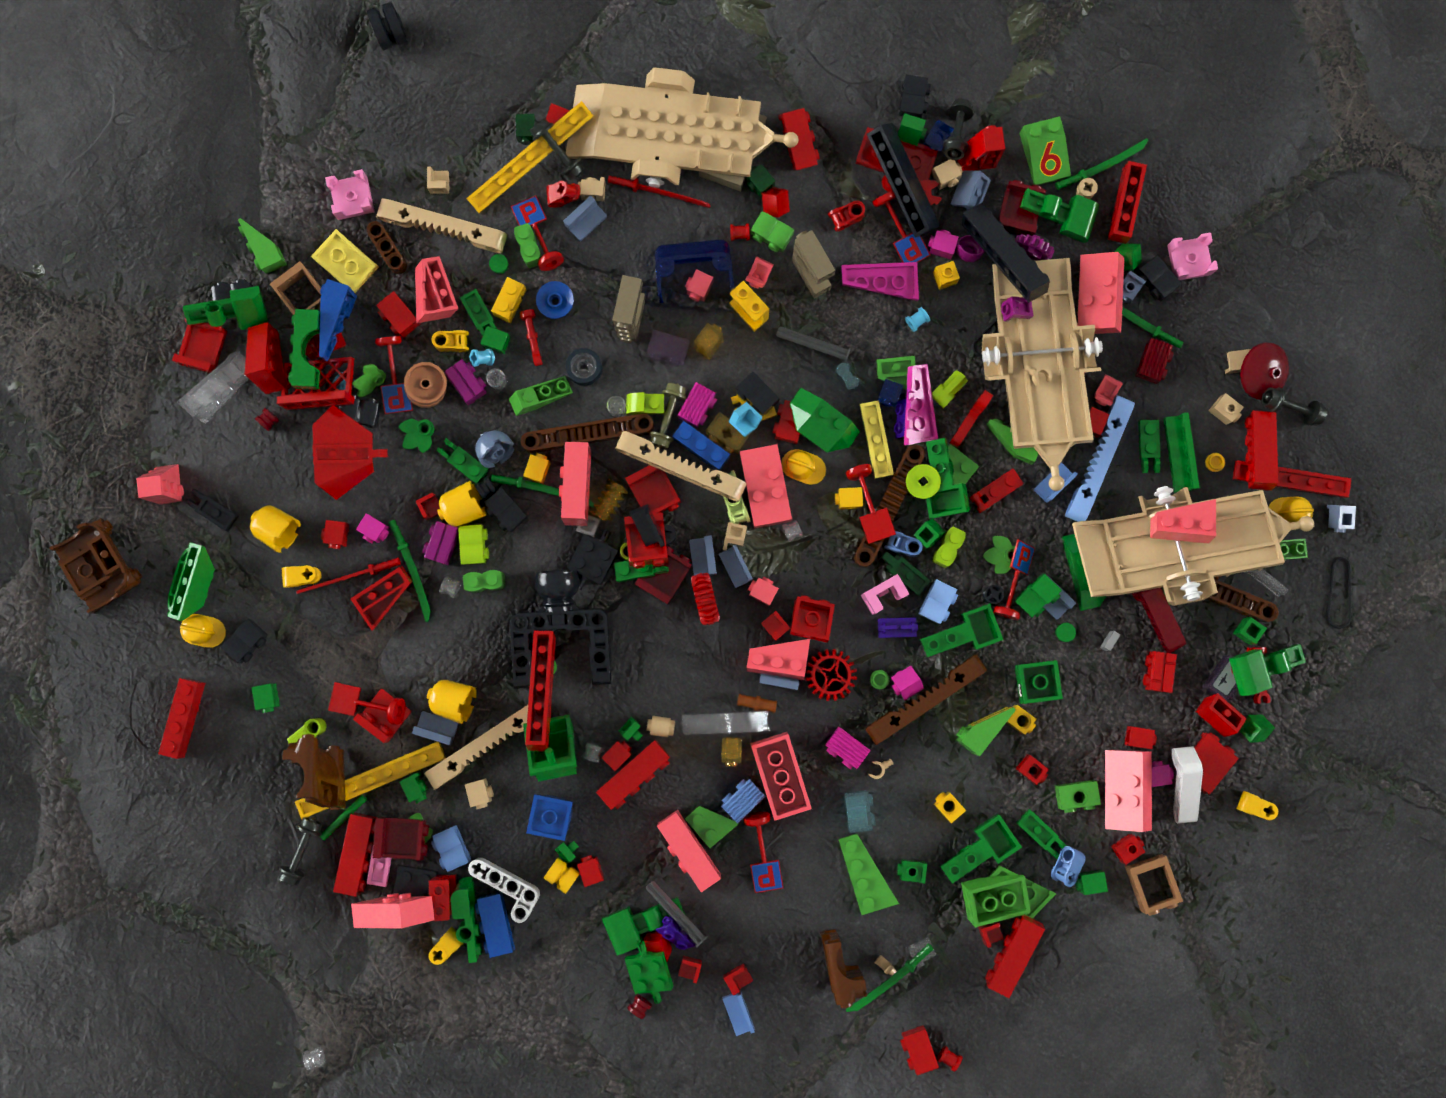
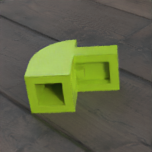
(644, 403)

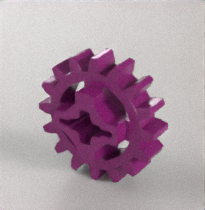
(1035, 247)

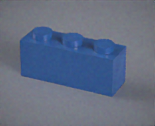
(701, 446)
(495, 924)

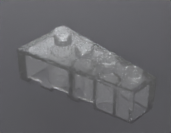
(216, 388)

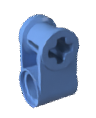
(902, 543)
(1069, 864)

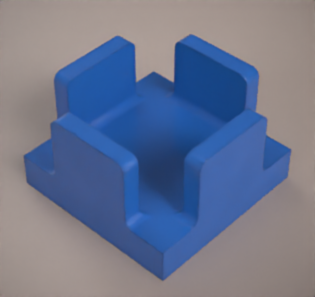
(550, 817)

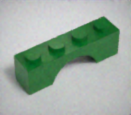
(306, 326)

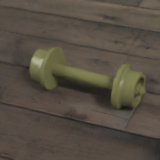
(675, 393)

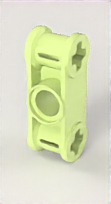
(736, 511)

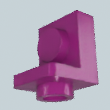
(1016, 308)

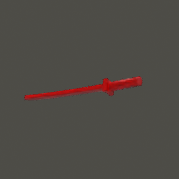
(635, 185)
(372, 569)

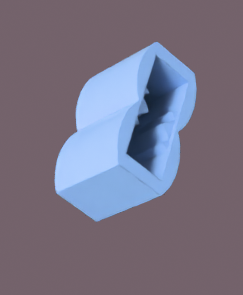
(938, 601)

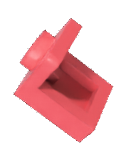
(759, 273)
(1107, 390)

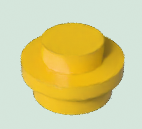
(1215, 462)

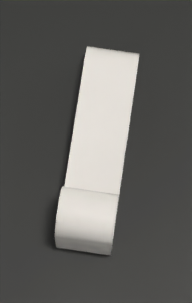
(1187, 784)
(502, 885)

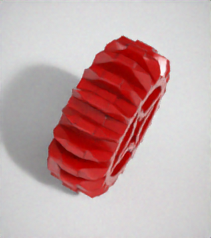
(705, 598)
(846, 682)

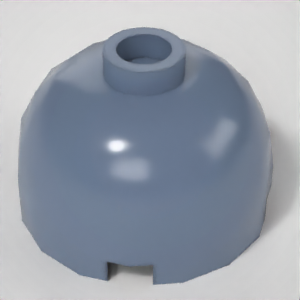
(493, 447)

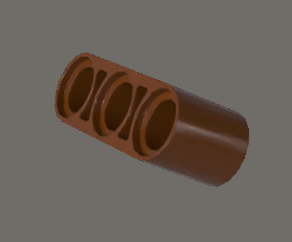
(384, 239)

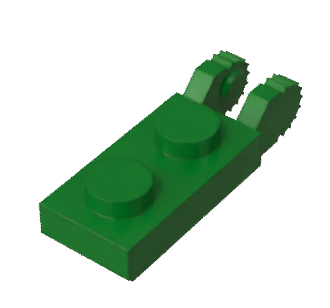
(477, 310)
(1149, 444)
(464, 462)
(626, 573)
(1040, 832)

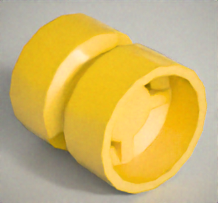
(561, 875)

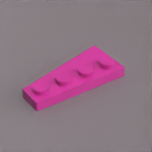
(883, 278)
(919, 414)

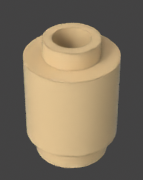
(661, 726)

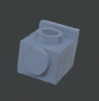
(1134, 282)
(1341, 517)

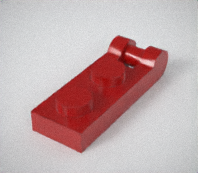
(997, 490)

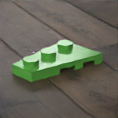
(1037, 894)

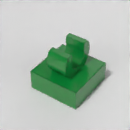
(630, 729)
(565, 852)

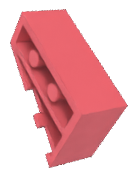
(433, 291)
(161, 485)
(1186, 523)
(780, 660)

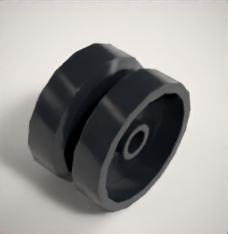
(387, 25)

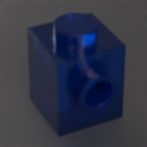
(938, 134)
(890, 393)

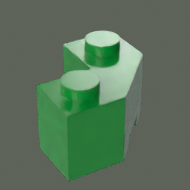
(1037, 595)

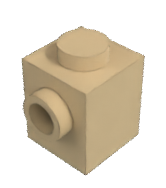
(947, 174)
(1226, 409)
(479, 793)

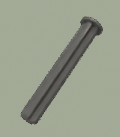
(813, 343)
(673, 910)

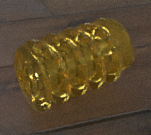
(609, 501)

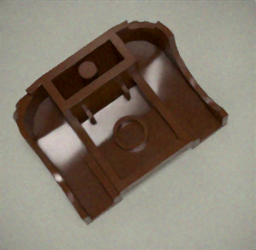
(95, 565)
(322, 772)
(845, 980)

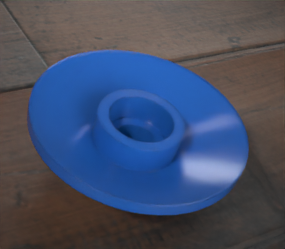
(551, 291)

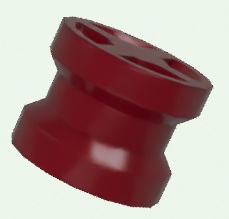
(266, 419)
(639, 1006)

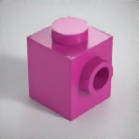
(943, 244)
(373, 529)
(906, 683)
(1161, 774)

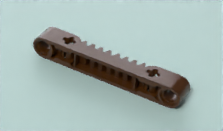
(586, 432)
(892, 500)
(1243, 602)
(969, 669)

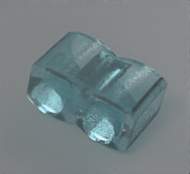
(858, 811)

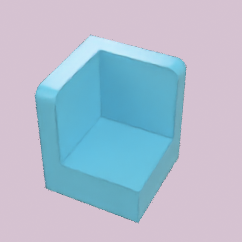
(745, 419)

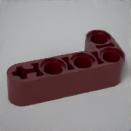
(1161, 618)

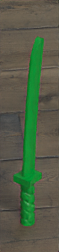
(1103, 166)
(1155, 331)
(520, 483)
(403, 547)
(909, 966)

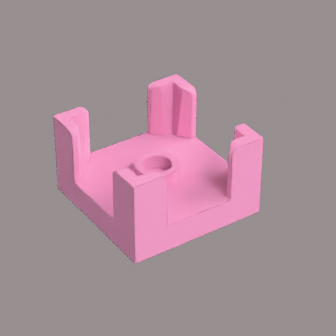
(350, 195)
(1191, 257)
(896, 587)

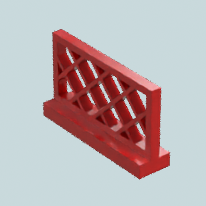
(320, 399)

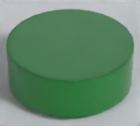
(499, 264)
(1065, 632)

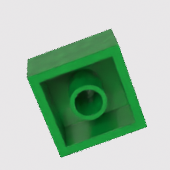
(1038, 682)

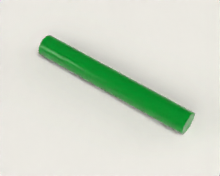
(343, 817)

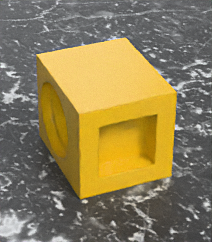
(946, 275)
(537, 468)
(849, 498)
(1029, 724)
(955, 812)

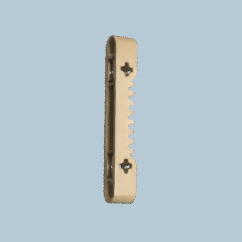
(393, 213)
(632, 446)
(443, 773)

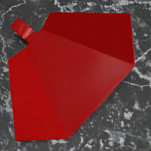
(342, 452)

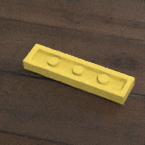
(876, 439)

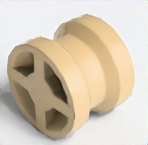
(1084, 191)

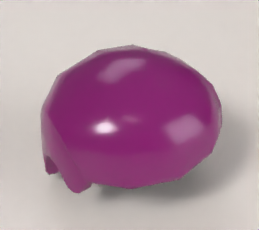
(969, 249)

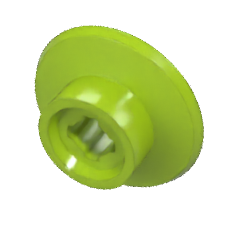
(927, 490)

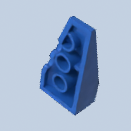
(335, 305)

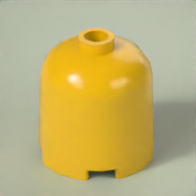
(461, 505)
(274, 527)
(451, 700)

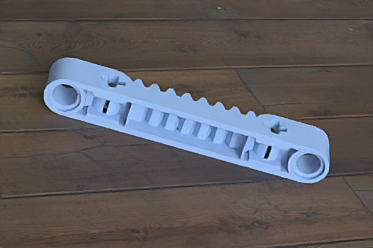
(1120, 413)

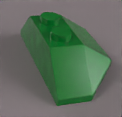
(822, 422)
(1078, 575)
(190, 582)

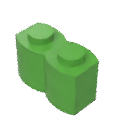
(772, 232)
(528, 245)
(478, 582)

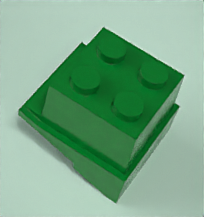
(559, 757)

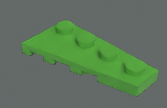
(867, 881)

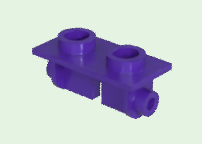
(899, 427)
(897, 627)
(673, 934)

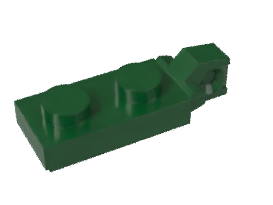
(908, 573)

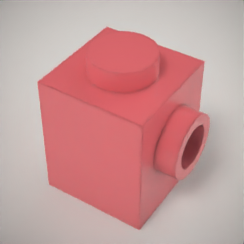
(699, 286)
(763, 590)

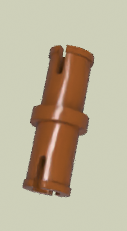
(756, 703)

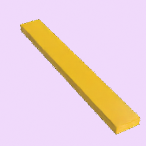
(529, 158)
(381, 775)

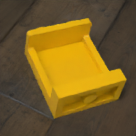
(749, 306)

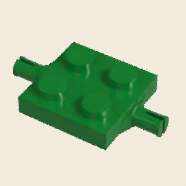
(649, 972)

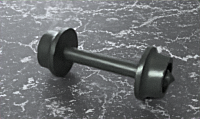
(541, 129)
(955, 146)
(1275, 398)
(291, 875)

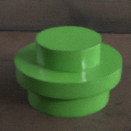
(879, 679)

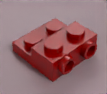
(812, 618)

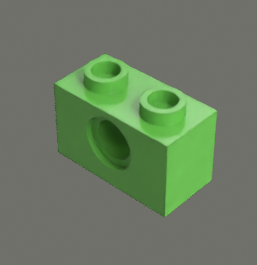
(1066, 792)

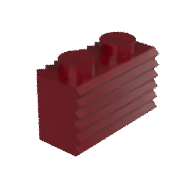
(1154, 361)

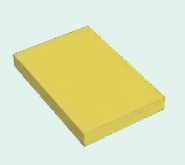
(344, 261)

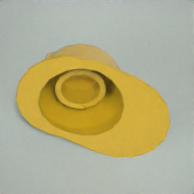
(803, 466)
(1292, 508)
(203, 630)

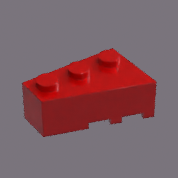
(803, 154)
(380, 597)

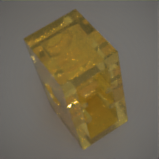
(709, 340)
(715, 433)
(731, 751)

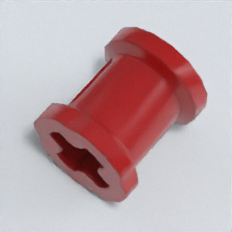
(739, 232)
(949, 1058)

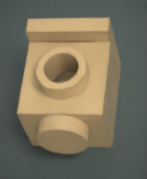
(592, 187)

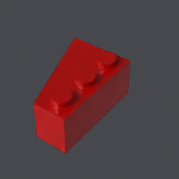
(984, 149)
(264, 358)

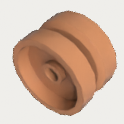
(425, 396)

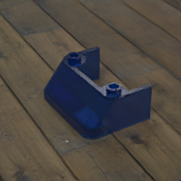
(713, 250)

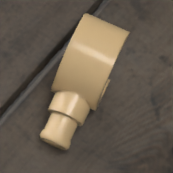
(1034, 372)
(884, 765)
(885, 965)

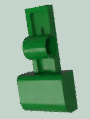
(1076, 217)
(244, 304)
(949, 498)
(978, 628)
(1254, 670)
(994, 841)
(463, 907)
(626, 929)

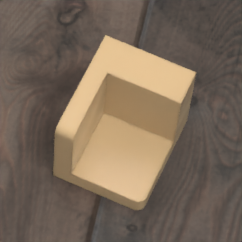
(437, 181)
(1235, 360)
(735, 534)

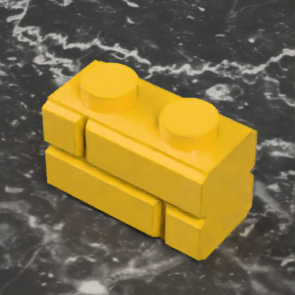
(508, 300)

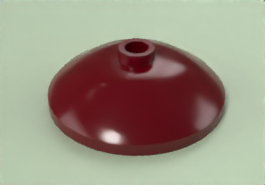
(1264, 368)

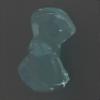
(850, 381)

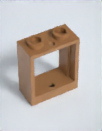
(289, 278)
(1147, 865)

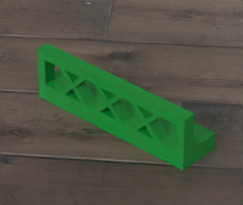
(1181, 452)

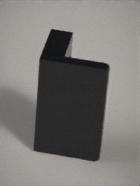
(647, 525)

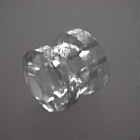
(499, 381)
(613, 405)
(792, 531)
(450, 587)
(593, 752)
(314, 1058)

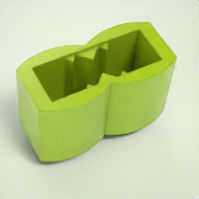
(472, 544)
(947, 552)

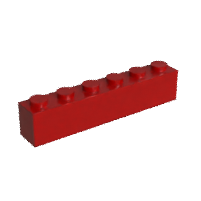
(540, 691)

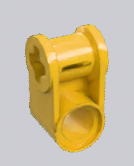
(452, 341)
(297, 576)
(1255, 806)
(448, 945)

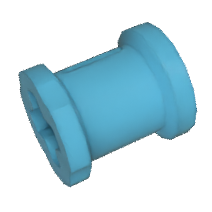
(917, 319)
(482, 357)

